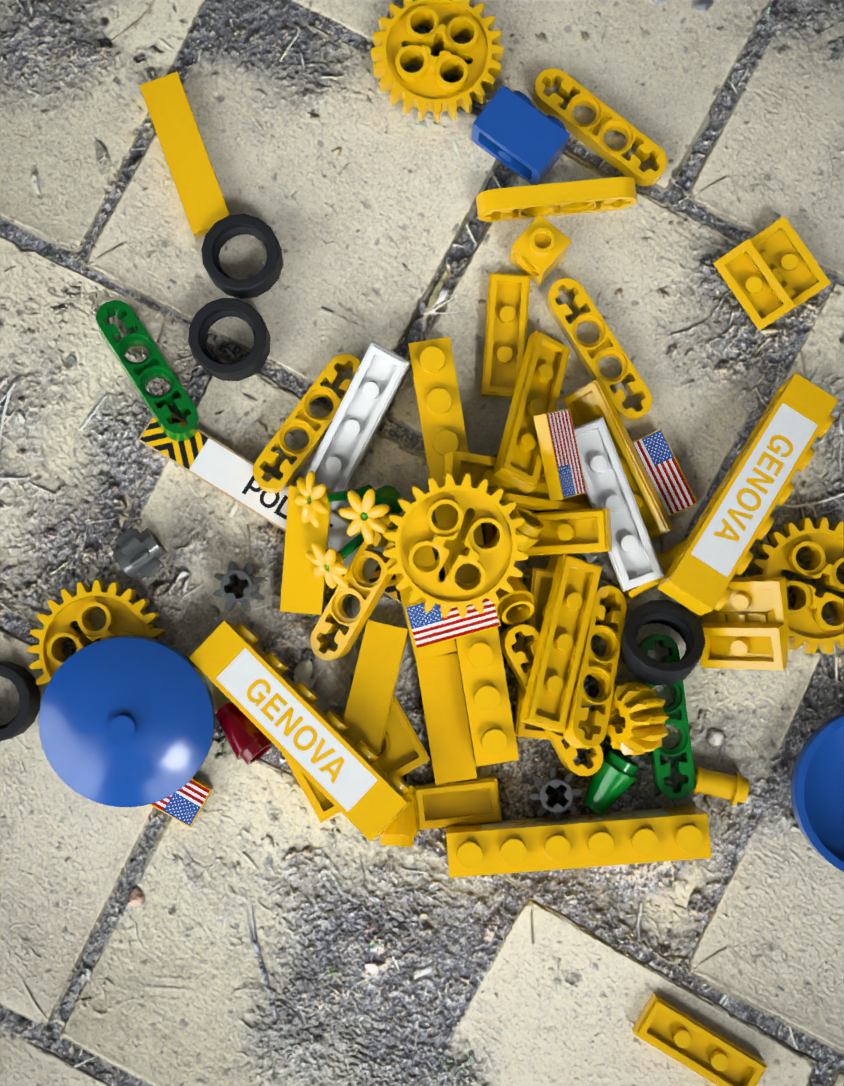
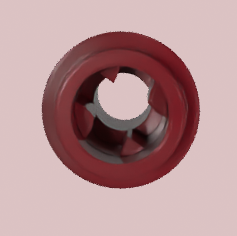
(243, 736)

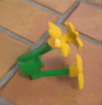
(365, 512)

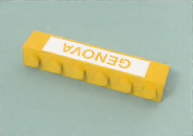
(748, 495)
(301, 729)
(578, 841)

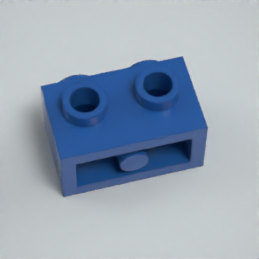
(520, 135)

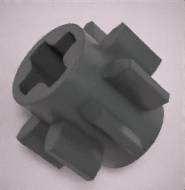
(139, 552)
(229, 580)
(553, 804)

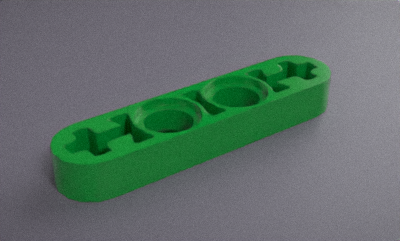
(151, 368)
(678, 717)

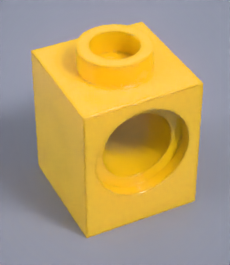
(539, 249)

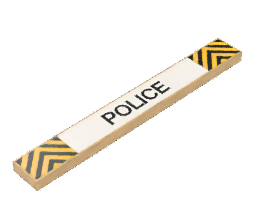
(235, 478)

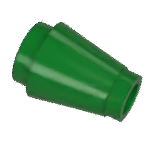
(610, 781)

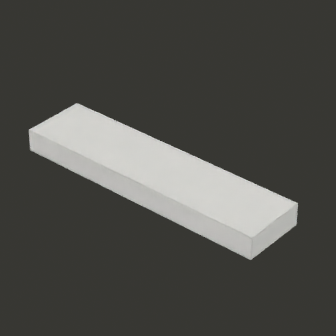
(358, 418)
(608, 487)

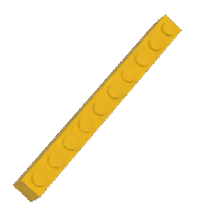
(479, 652)

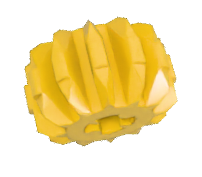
(636, 719)

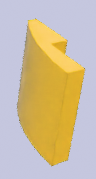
(771, 273)
(749, 627)

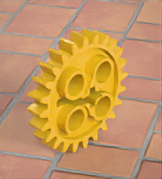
(427, 87)
(826, 554)
(493, 560)
(122, 615)

